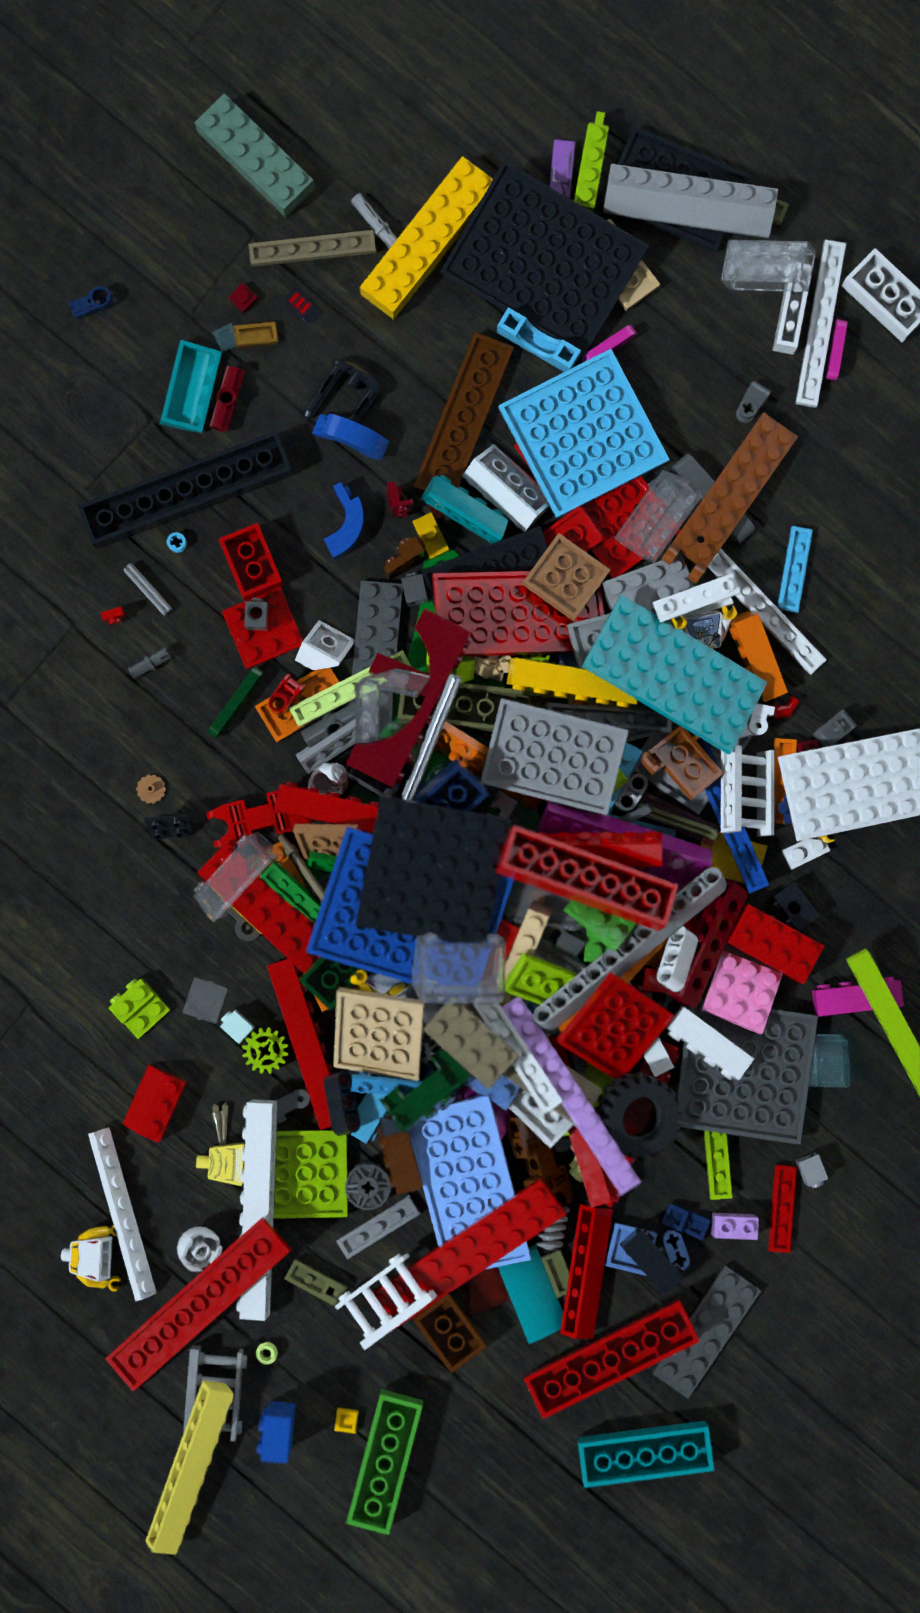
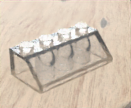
(659, 515)

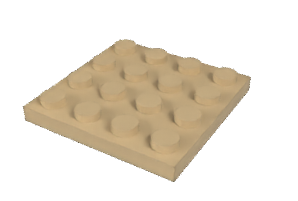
(379, 1033)

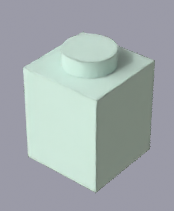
(236, 1026)

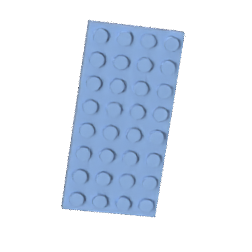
(463, 1168)

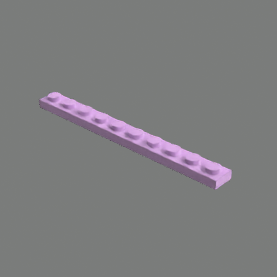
(573, 1098)

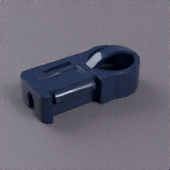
(88, 305)

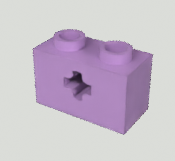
(734, 1226)

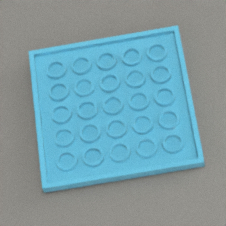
(583, 433)

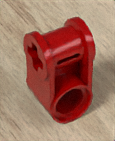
(286, 694)

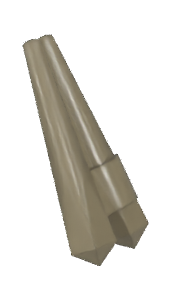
(220, 1118)

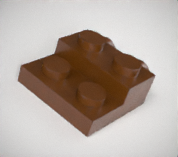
(409, 552)

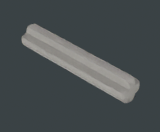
(147, 589)

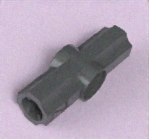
(323, 728)

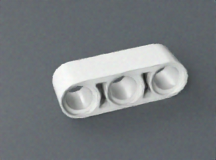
(677, 959)

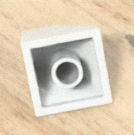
(324, 647)

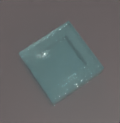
(225, 337)

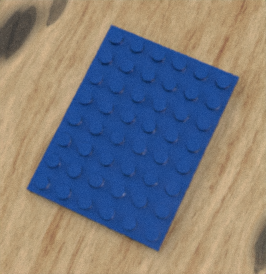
(362, 947)

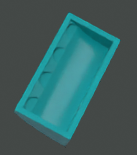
(190, 387)
(533, 1296)

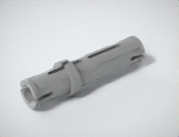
(380, 228)

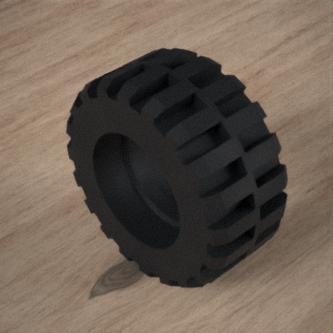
(663, 1122)

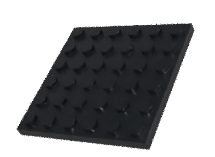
(431, 871)

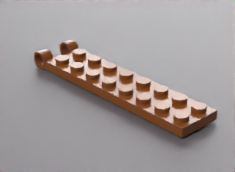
(731, 494)

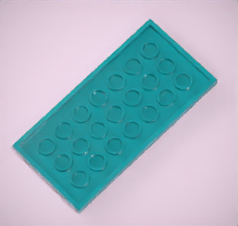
(674, 674)

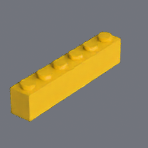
(564, 681)

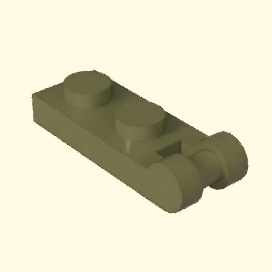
(315, 1282)

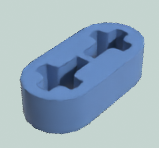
(680, 1247)

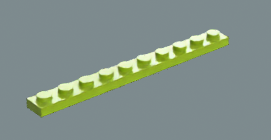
(717, 1159)

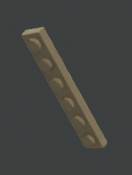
(312, 248)

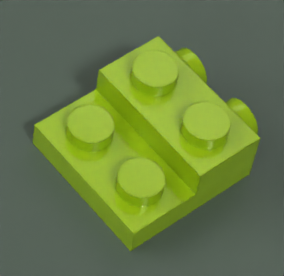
(138, 1007)

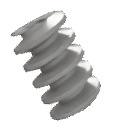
(553, 1233)

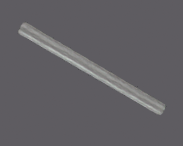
(431, 737)

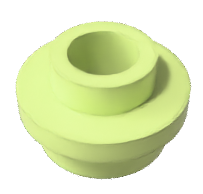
(266, 1359)

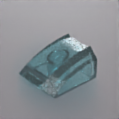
(830, 1062)

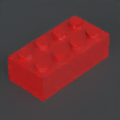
(774, 944)

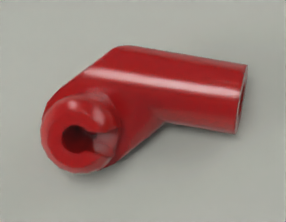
(786, 710)

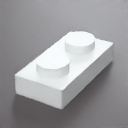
(805, 851)

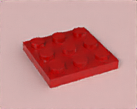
(262, 646)

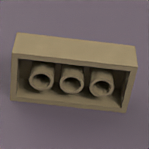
(471, 1043)

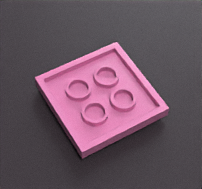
(741, 992)

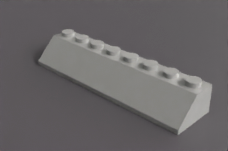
(690, 201)

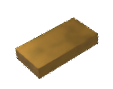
(255, 335)

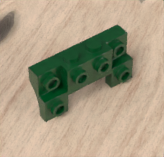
(429, 1095)

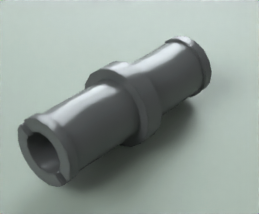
(149, 663)

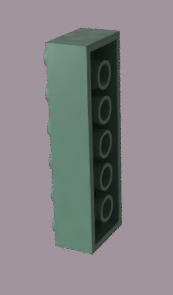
(254, 155)

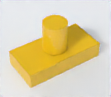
(431, 536)

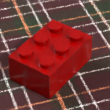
(250, 561)

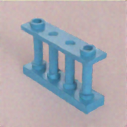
(384, 1085)

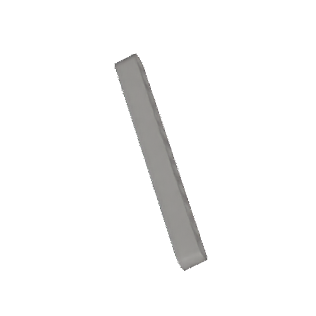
(625, 960)

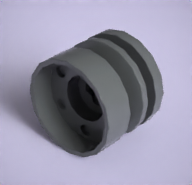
(359, 1175)

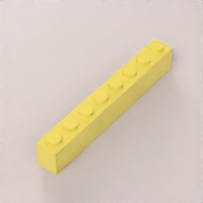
(189, 1467)

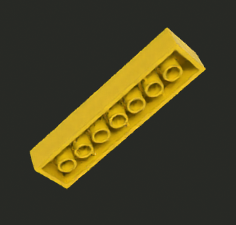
(426, 238)

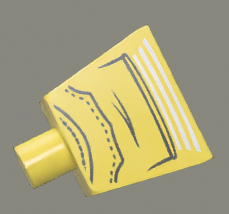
(224, 1163)

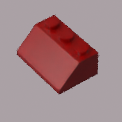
(154, 1103)

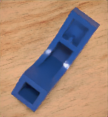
(351, 434)
(350, 533)

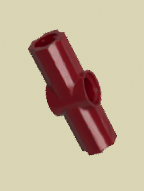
(224, 411)

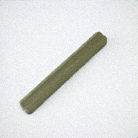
(682, 823)

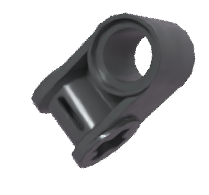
(753, 400)

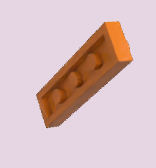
(781, 748)

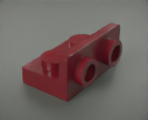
(397, 506)

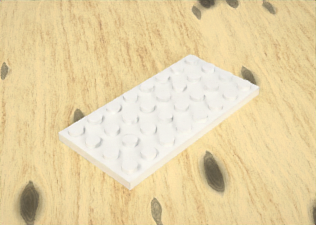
(853, 784)

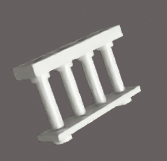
(697, 600)
(732, 792)
(388, 1322)

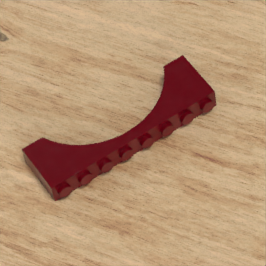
(387, 756)

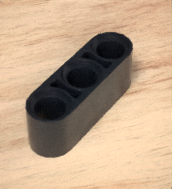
(341, 1103)

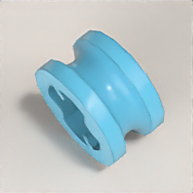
(172, 547)

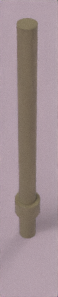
(293, 853)

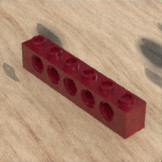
(712, 936)

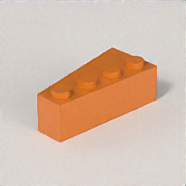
(757, 653)

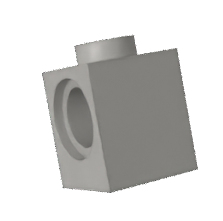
(812, 1170)

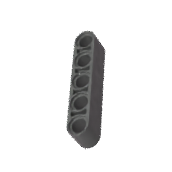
(689, 468)

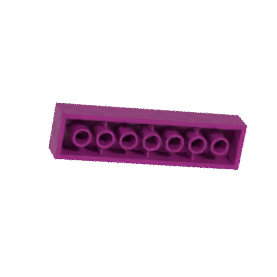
(680, 859)

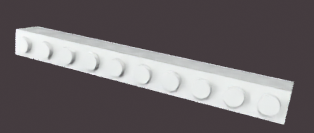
(258, 1193)

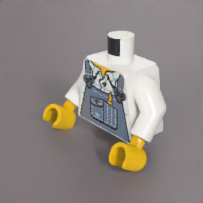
(707, 627)

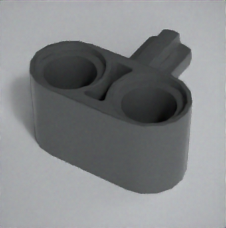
(834, 729)

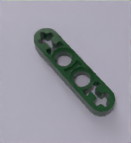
(235, 702)

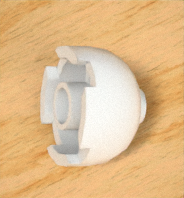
(198, 1248)

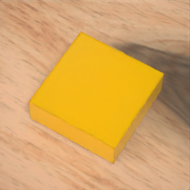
(346, 1420)

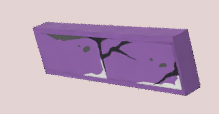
(562, 166)

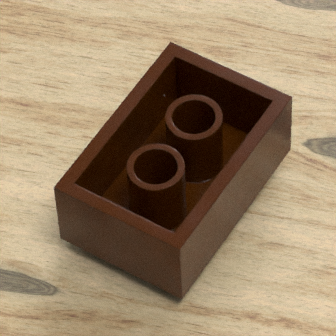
(398, 1157)
(450, 1332)

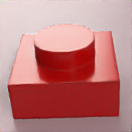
(113, 616)

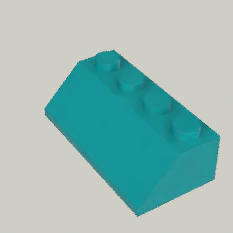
(464, 509)

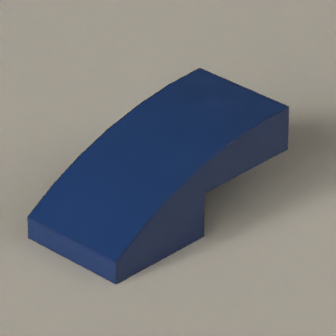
(686, 1221)

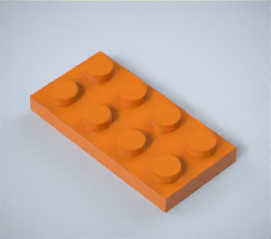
(285, 725)

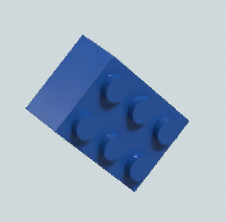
(277, 1432)

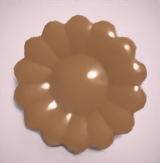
(151, 789)

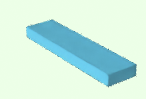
(794, 569)

